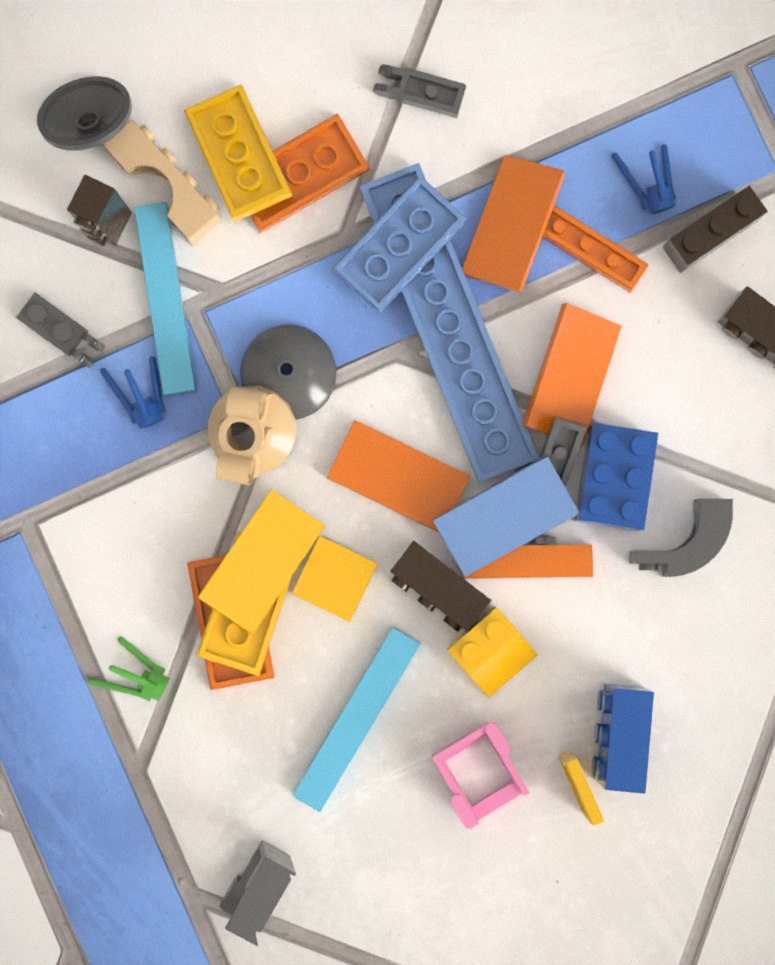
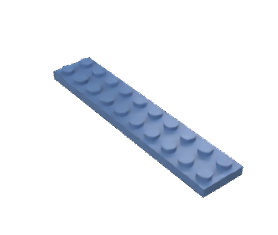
(459, 349)

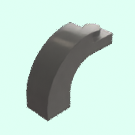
(708, 536)

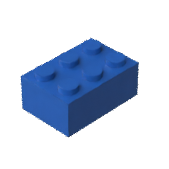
(616, 476)
(623, 738)

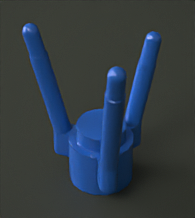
(659, 196)
(146, 411)

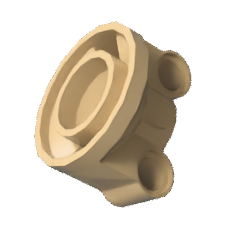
(273, 429)

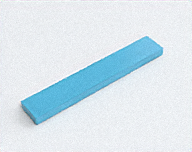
(165, 299)
(356, 719)

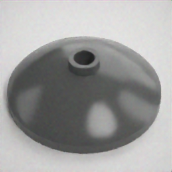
(84, 113)
(312, 364)

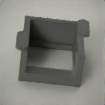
(257, 891)

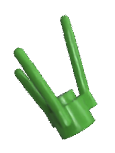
(151, 683)

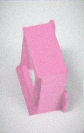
(471, 814)

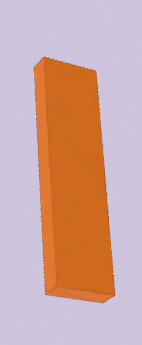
(593, 250)
(540, 562)

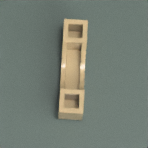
(138, 154)

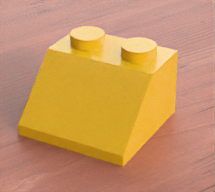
(492, 651)

